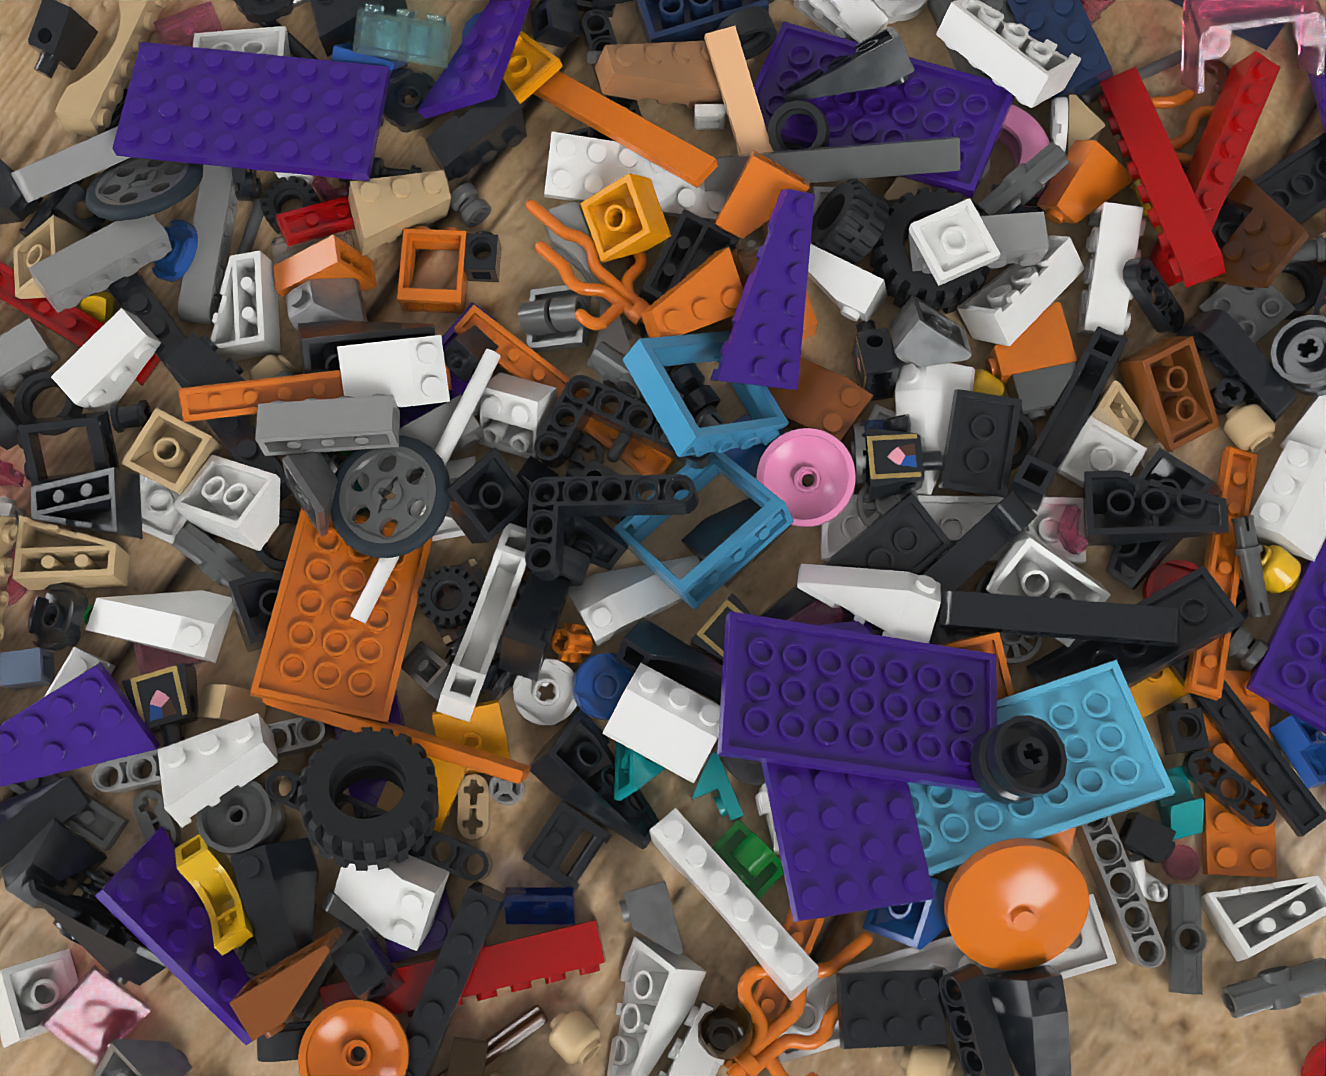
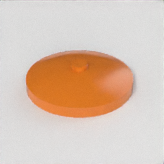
(1016, 904)

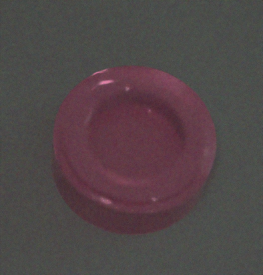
(1182, 863)

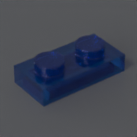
(540, 905)

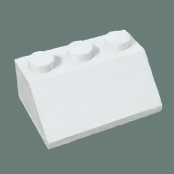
(256, 40)
(233, 502)
(1294, 502)
(1037, 570)
(665, 722)

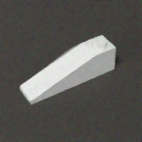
(174, 621)

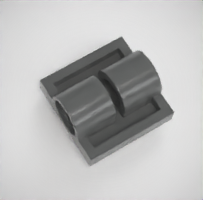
(1251, 307)
(551, 319)

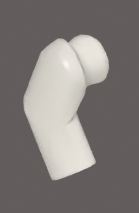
(1150, 886)

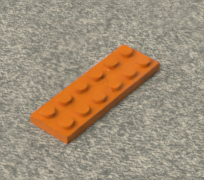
(1228, 842)

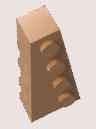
(659, 72)

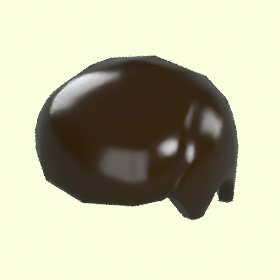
(725, 1031)

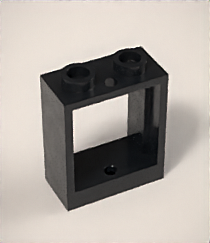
(99, 437)

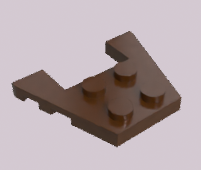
(1262, 241)

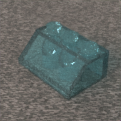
(402, 35)

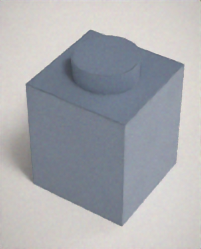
(26, 668)

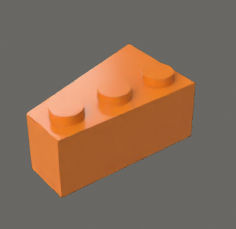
(698, 300)

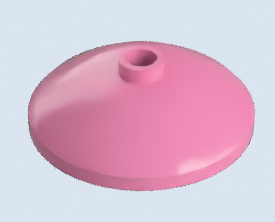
(809, 454)

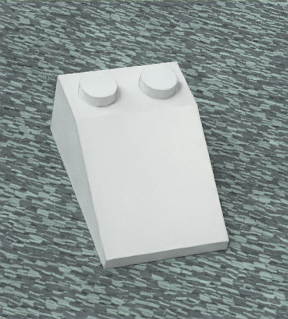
(404, 368)
(397, 899)

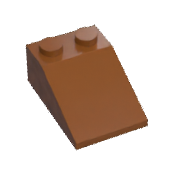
(1170, 390)
(822, 401)
(272, 995)

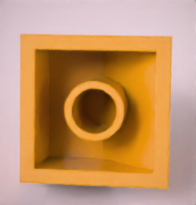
(625, 218)

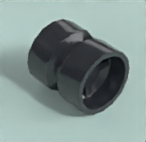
(690, 383)

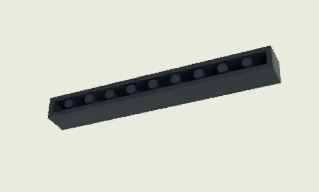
(236, 431)

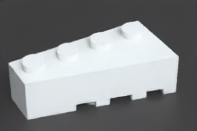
(1006, 52)
(1111, 246)
(1020, 294)

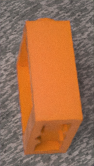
(431, 300)

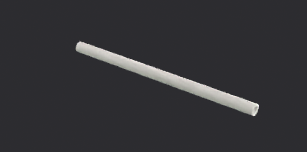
(444, 450)

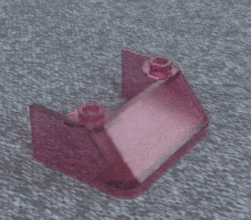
(1210, 22)

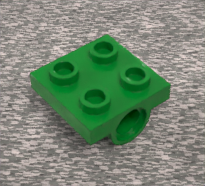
(749, 858)

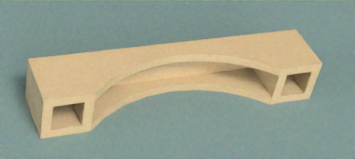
(90, 102)

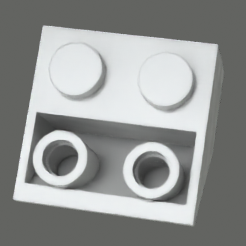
(514, 413)

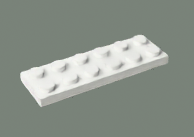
(587, 165)

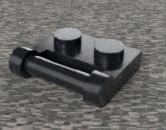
(557, 840)

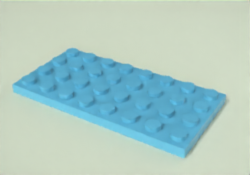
(1107, 771)

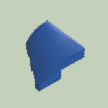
(1304, 748)

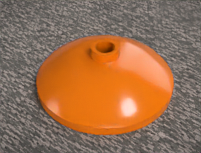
(351, 1023)

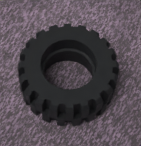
(895, 266)
(360, 758)

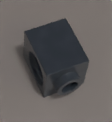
(65, 208)
(482, 269)
(466, 352)
(1172, 740)
(1147, 838)

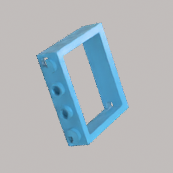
(646, 366)
(733, 552)

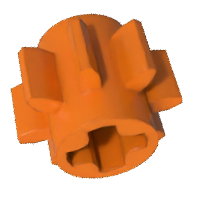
(572, 643)

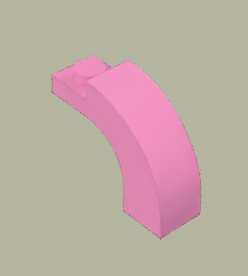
(1022, 136)

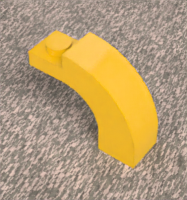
(218, 889)

